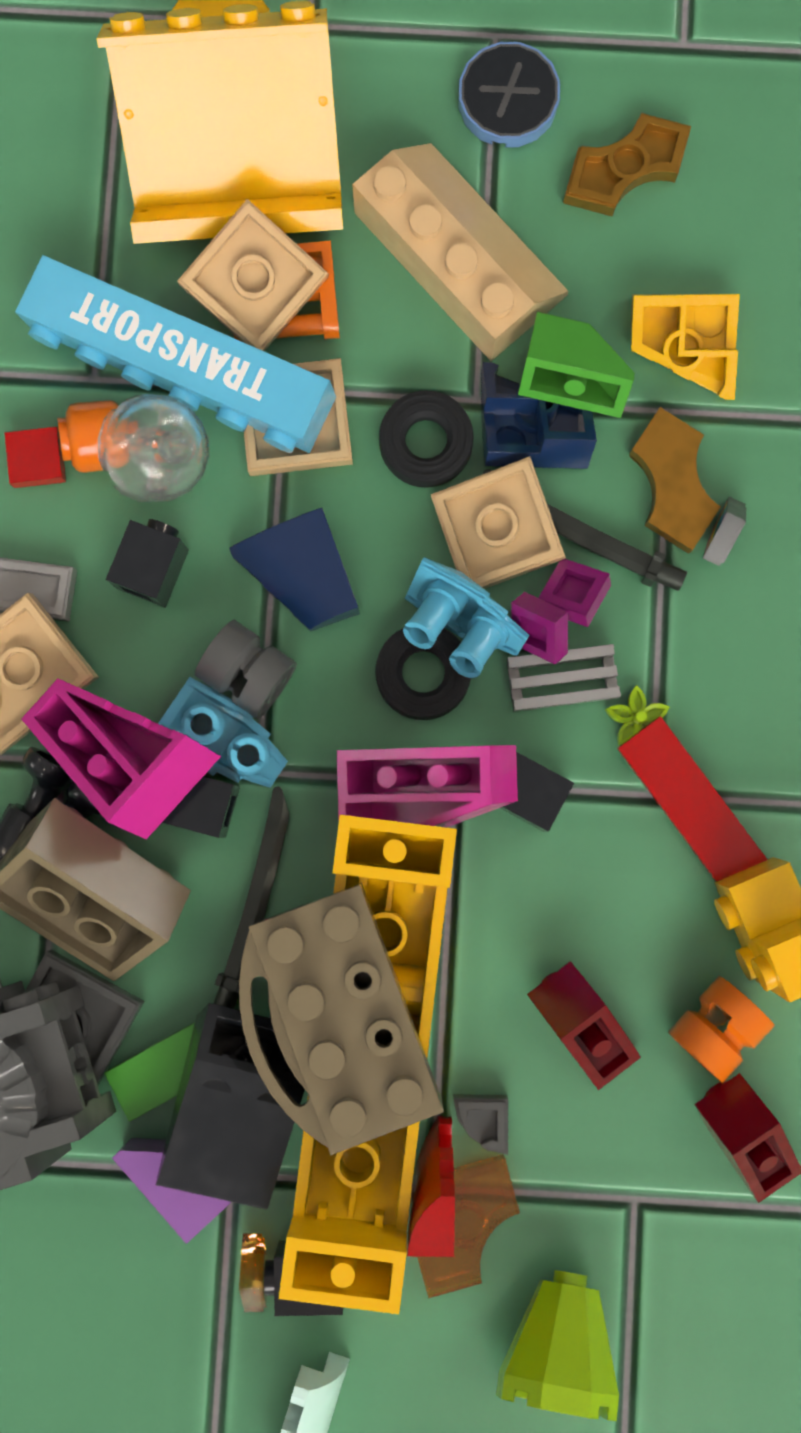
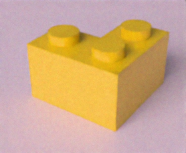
(766, 917)

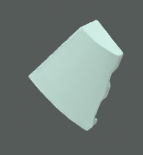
(315, 1397)

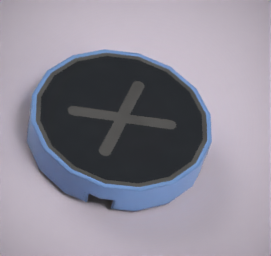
(509, 94)

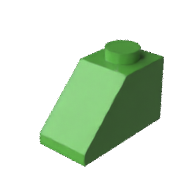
(574, 367)

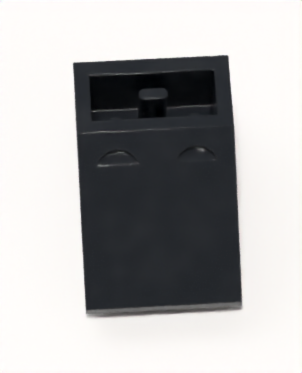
(225, 1124)

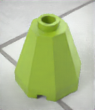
(562, 1352)

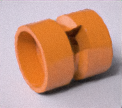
(706, 1043)

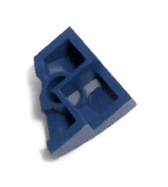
(531, 427)
(301, 569)

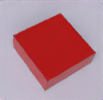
(34, 457)

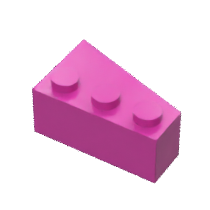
(117, 757)
(426, 783)

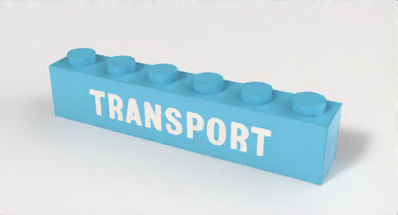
(176, 355)

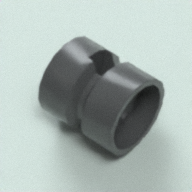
(240, 665)

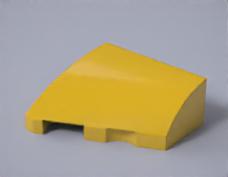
(689, 336)

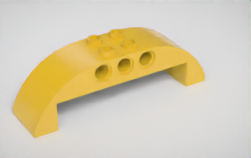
(355, 1204)

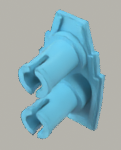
(466, 609)
(227, 731)

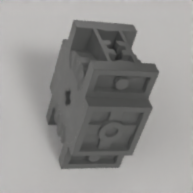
(44, 1080)

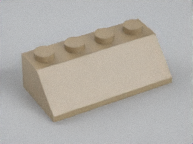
(455, 246)

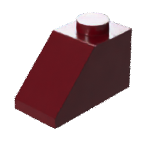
(584, 1025)
(749, 1136)

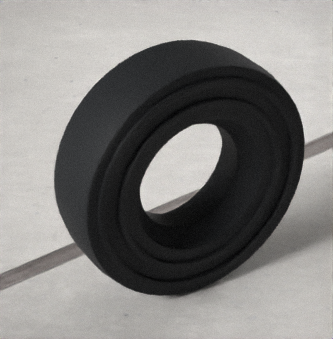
(430, 407)
(410, 702)

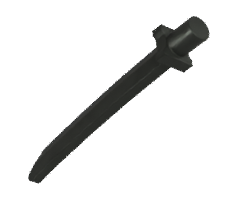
(633, 559)
(257, 896)

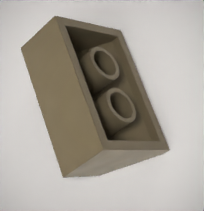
(88, 891)

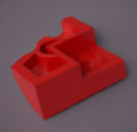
(433, 1196)

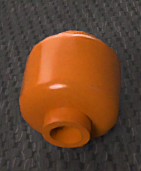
(80, 433)

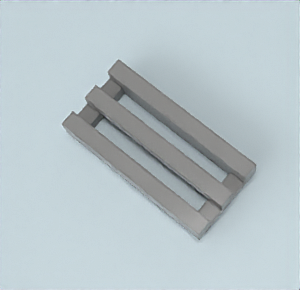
(607, 671)

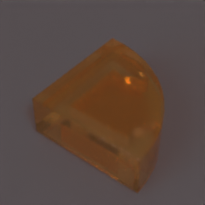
(252, 1272)

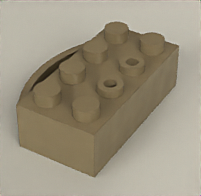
(337, 1022)

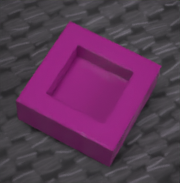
(576, 590)
(544, 624)

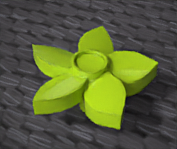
(635, 715)

